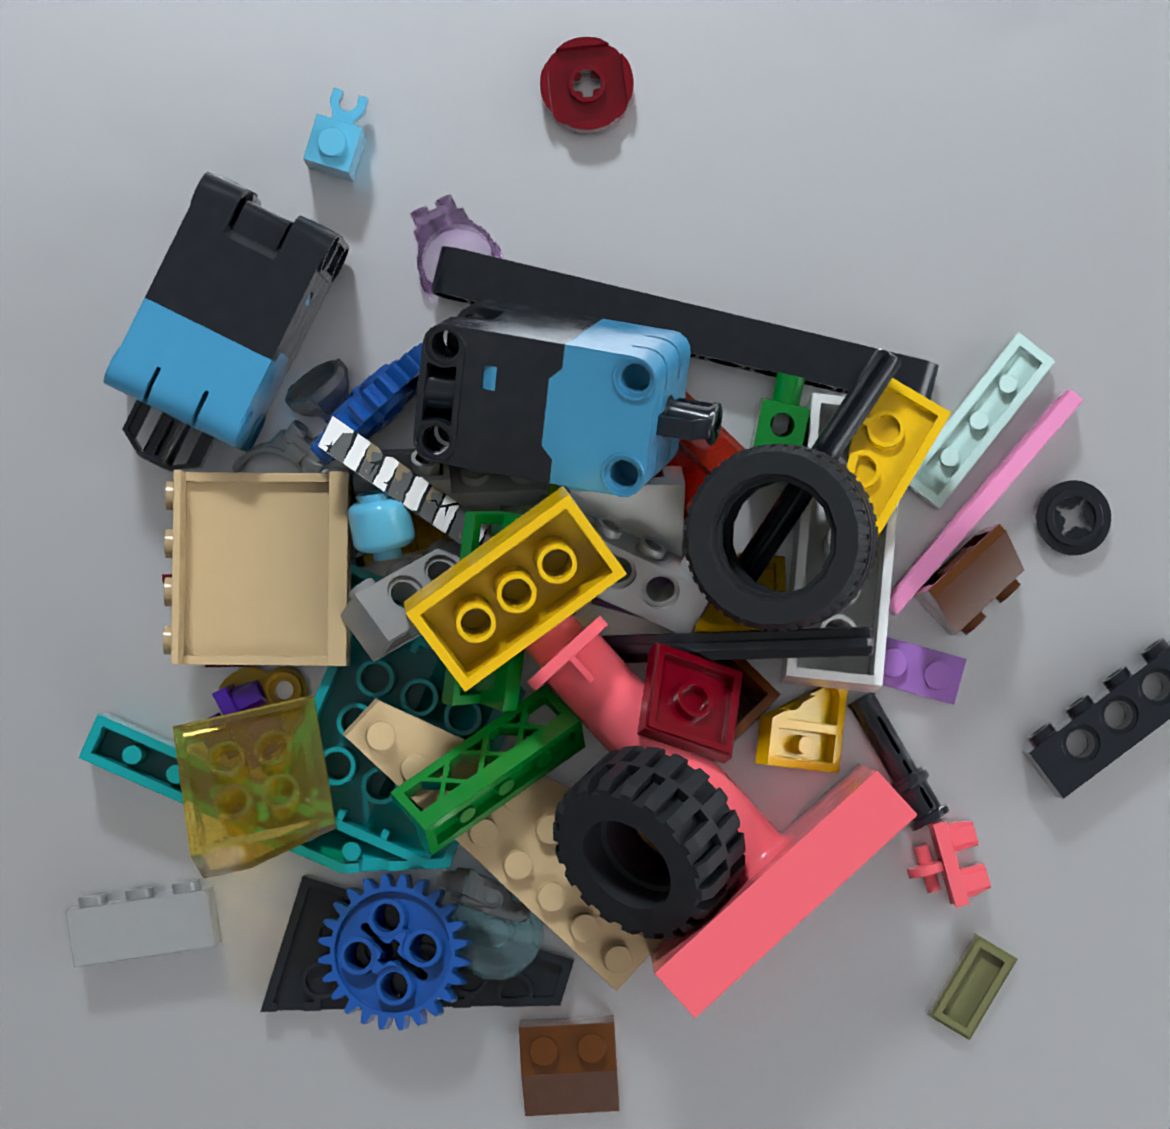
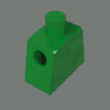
(786, 401)

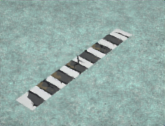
(397, 480)

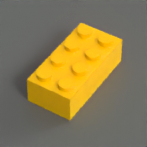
(513, 588)

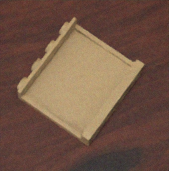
(258, 568)

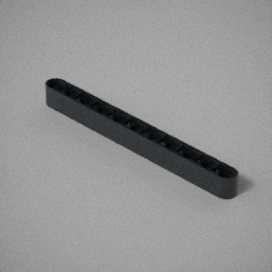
(710, 332)

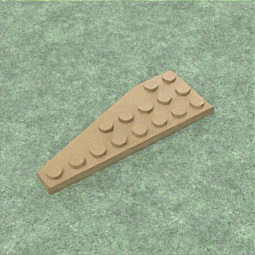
(510, 842)

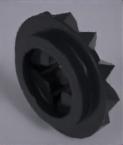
(1094, 513)

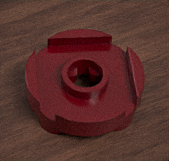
(604, 65)

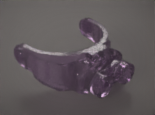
(440, 220)

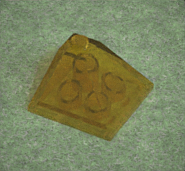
(253, 784)

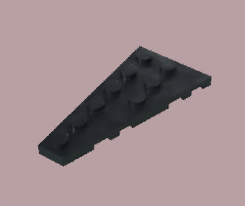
(298, 975)

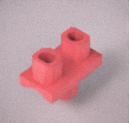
(959, 882)

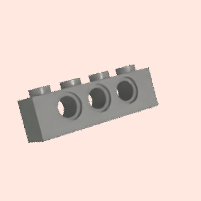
(670, 606)
(376, 618)

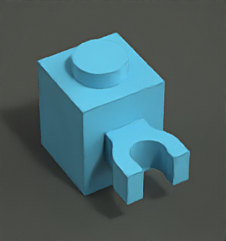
(336, 141)

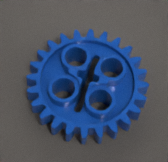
(377, 399)
(370, 986)

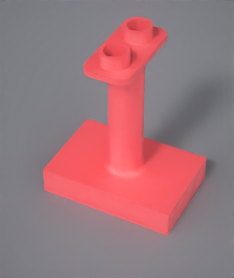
(783, 871)

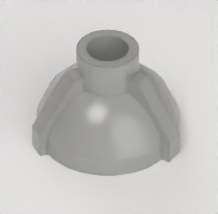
(320, 390)

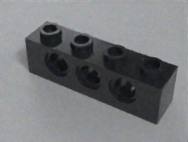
(1048, 746)

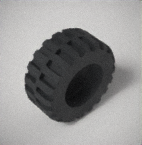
(677, 813)

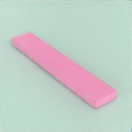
(982, 499)

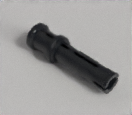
(906, 778)

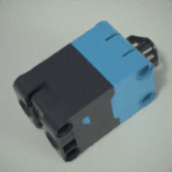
(222, 322)
(557, 397)

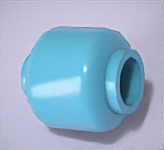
(380, 525)

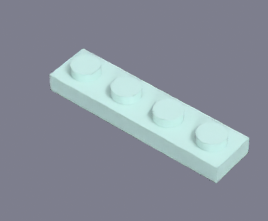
(980, 419)

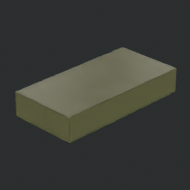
(972, 986)

